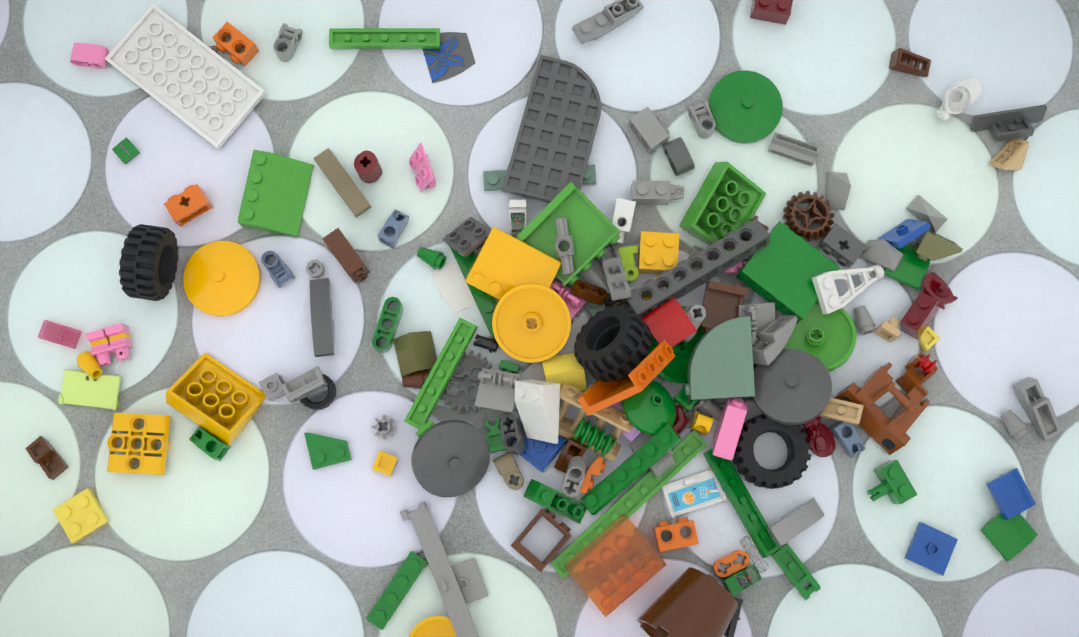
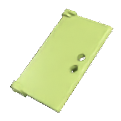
(94, 392)

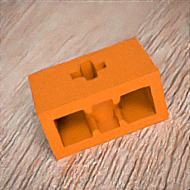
(197, 205)

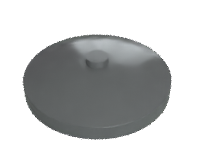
(792, 387)
(450, 458)

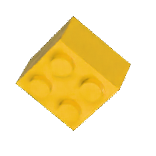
(657, 252)

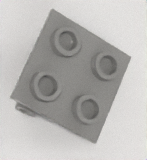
(760, 315)
(496, 390)

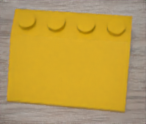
(508, 263)
(215, 398)

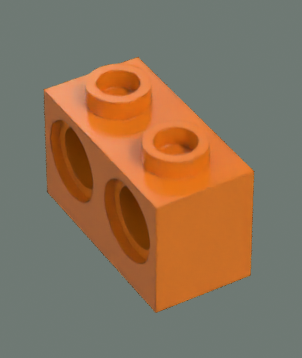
(237, 42)
(676, 540)

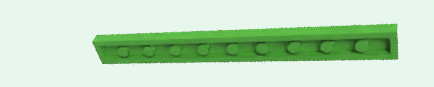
(631, 500)

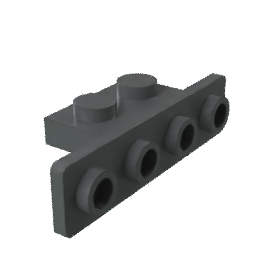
(1009, 123)

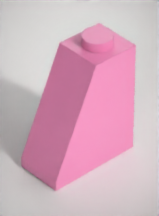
(729, 428)

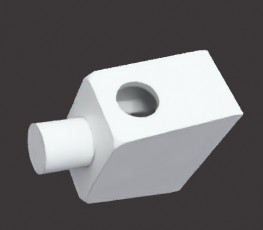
(623, 211)

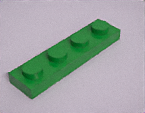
(396, 590)

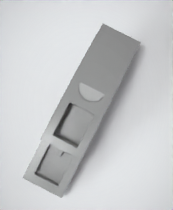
(606, 20)

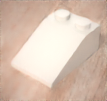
(538, 408)

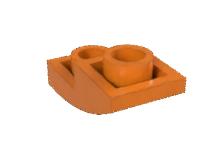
(595, 469)

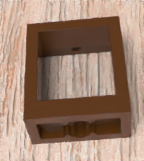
(346, 256)
(529, 556)

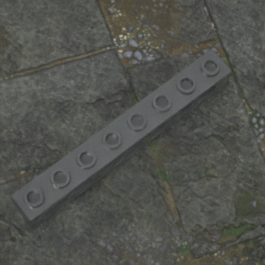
(751, 230)

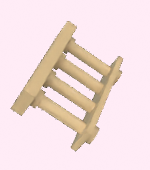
(609, 414)

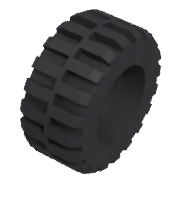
(148, 262)
(612, 343)
(796, 453)

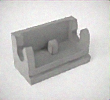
(304, 385)

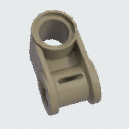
(507, 468)

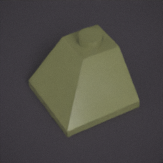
(935, 246)

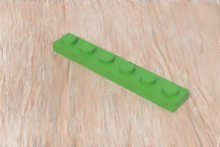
(384, 38)
(441, 373)

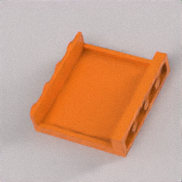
(605, 394)

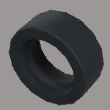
(327, 401)

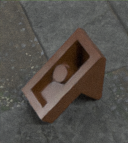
(571, 449)

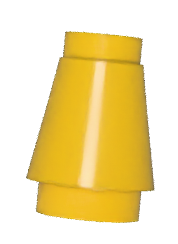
(89, 364)

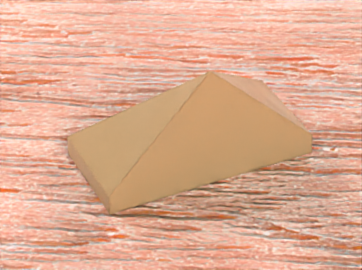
(1011, 155)

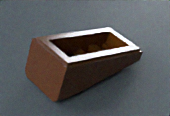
(898, 59)

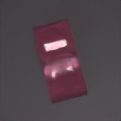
(59, 334)

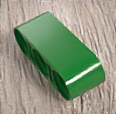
(387, 315)

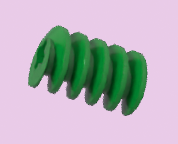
(594, 437)

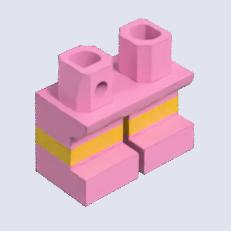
(110, 341)

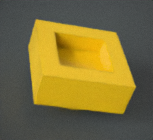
(385, 463)

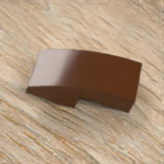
(47, 457)

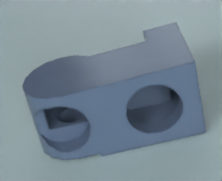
(393, 228)
(847, 438)

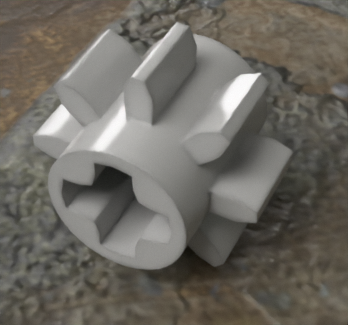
(378, 427)

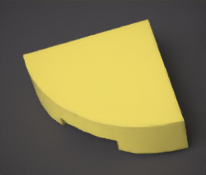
(928, 339)

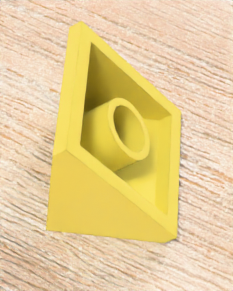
(566, 370)

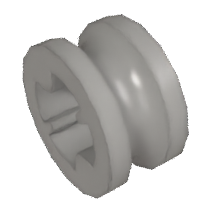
(319, 273)

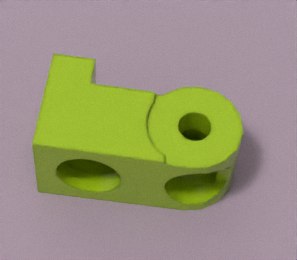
(627, 255)

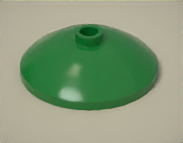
(650, 408)

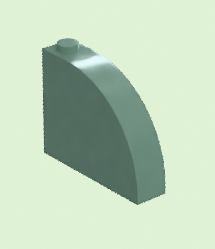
(722, 362)

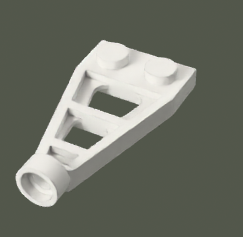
(827, 291)

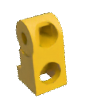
(701, 423)

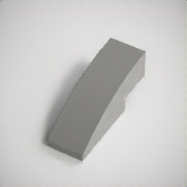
(773, 339)
(1037, 408)
(795, 522)

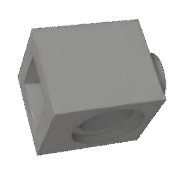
(272, 387)

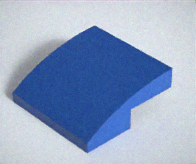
(1010, 494)

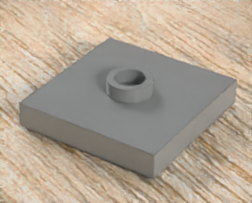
(470, 580)

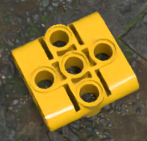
(129, 423)

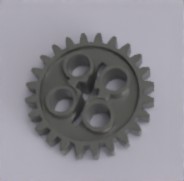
(461, 399)

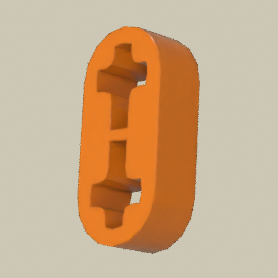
(733, 567)

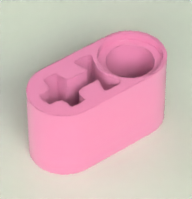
(89, 55)

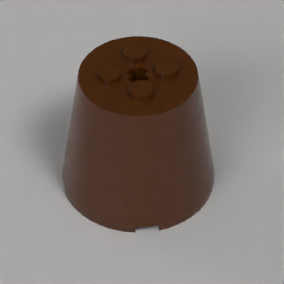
(690, 608)

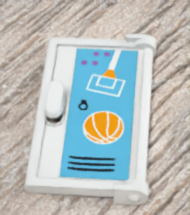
(698, 492)

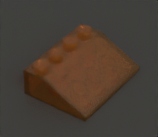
(615, 565)

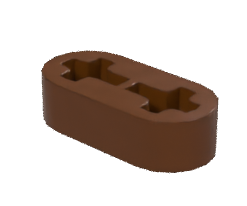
(589, 292)

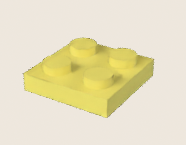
(81, 515)

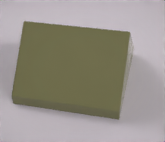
(415, 352)

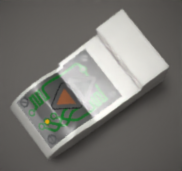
(517, 216)

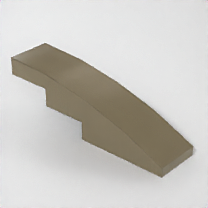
(342, 182)

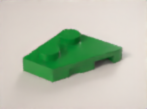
(326, 450)

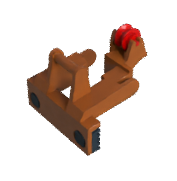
(886, 431)

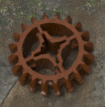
(801, 214)

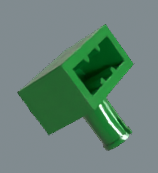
(893, 483)

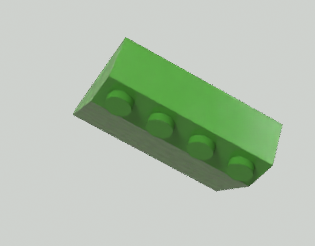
(275, 194)
(722, 204)

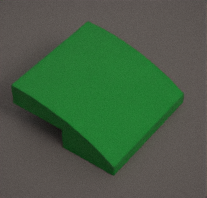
(910, 269)
(1008, 535)

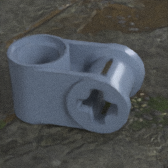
(279, 270)

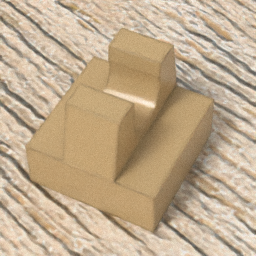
(888, 329)

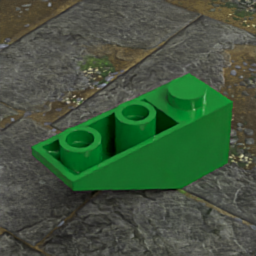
(555, 501)

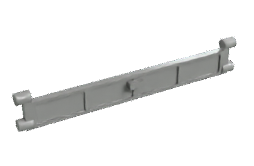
(441, 570)

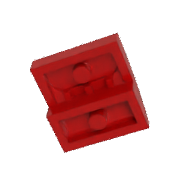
(669, 323)

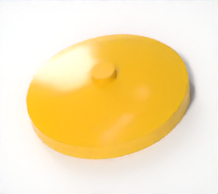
(222, 278)
(531, 323)

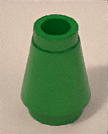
(431, 257)

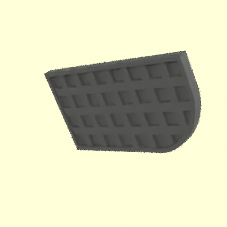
(554, 132)

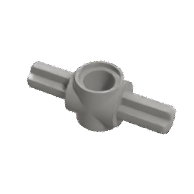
(563, 235)

